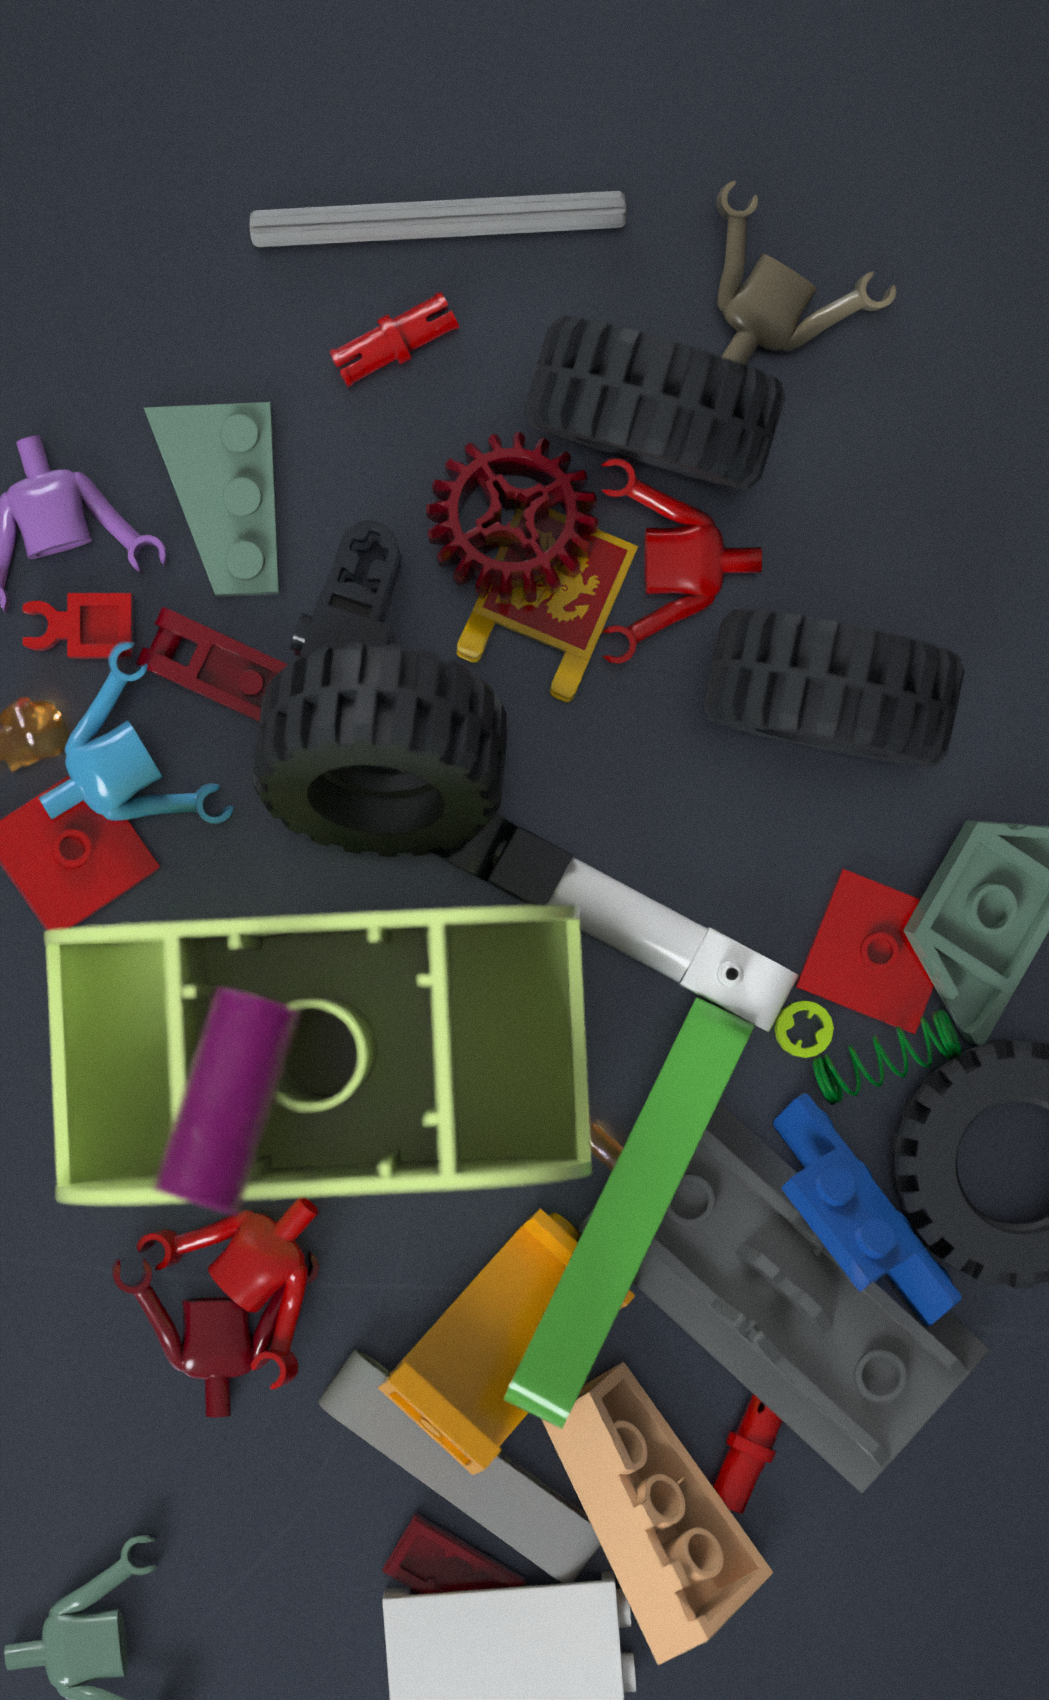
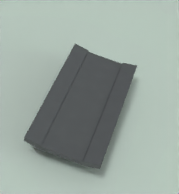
(784, 1317)

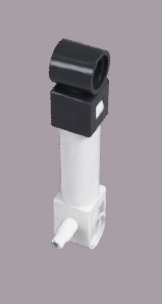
(627, 920)

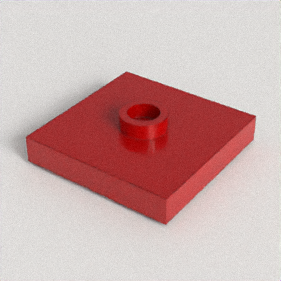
(70, 862)
(864, 955)

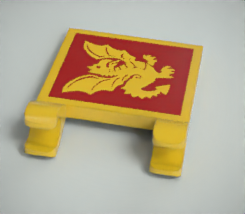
(562, 620)

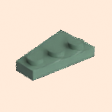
(227, 489)

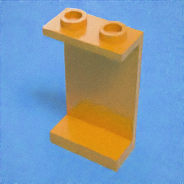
(469, 1356)

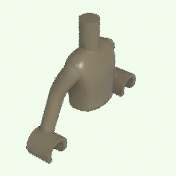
(774, 295)

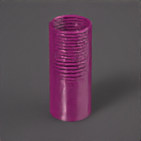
(233, 1075)

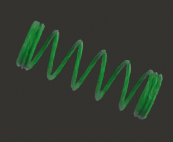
(831, 1082)

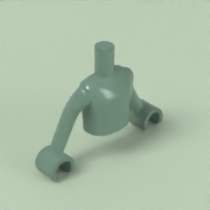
(83, 1645)

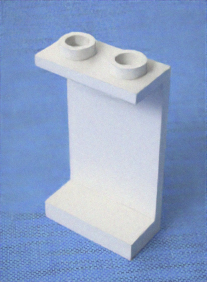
(509, 1643)

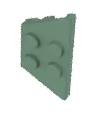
(983, 920)

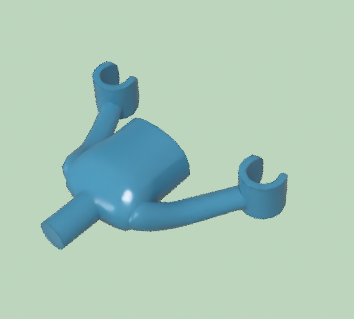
(117, 764)

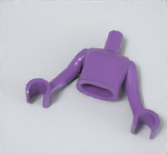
(52, 514)

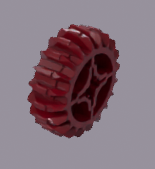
(488, 472)

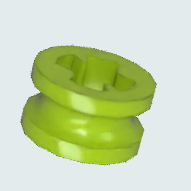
(822, 1036)

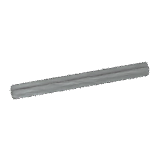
(438, 218)

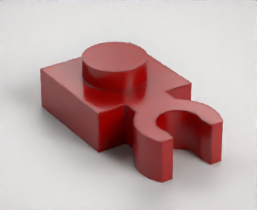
(89, 625)

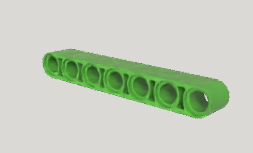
(628, 1213)

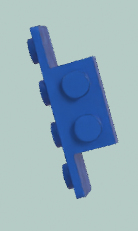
(856, 1217)

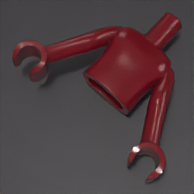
(214, 1335)

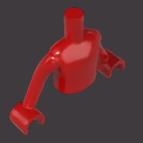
(678, 560)
(253, 1268)

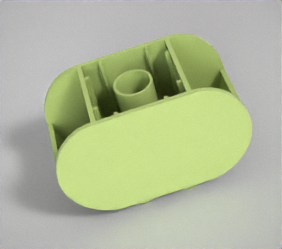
(417, 1062)

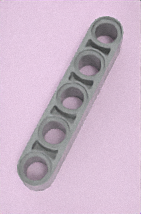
(500, 1498)

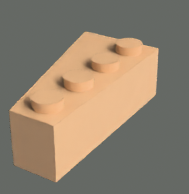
(655, 1515)

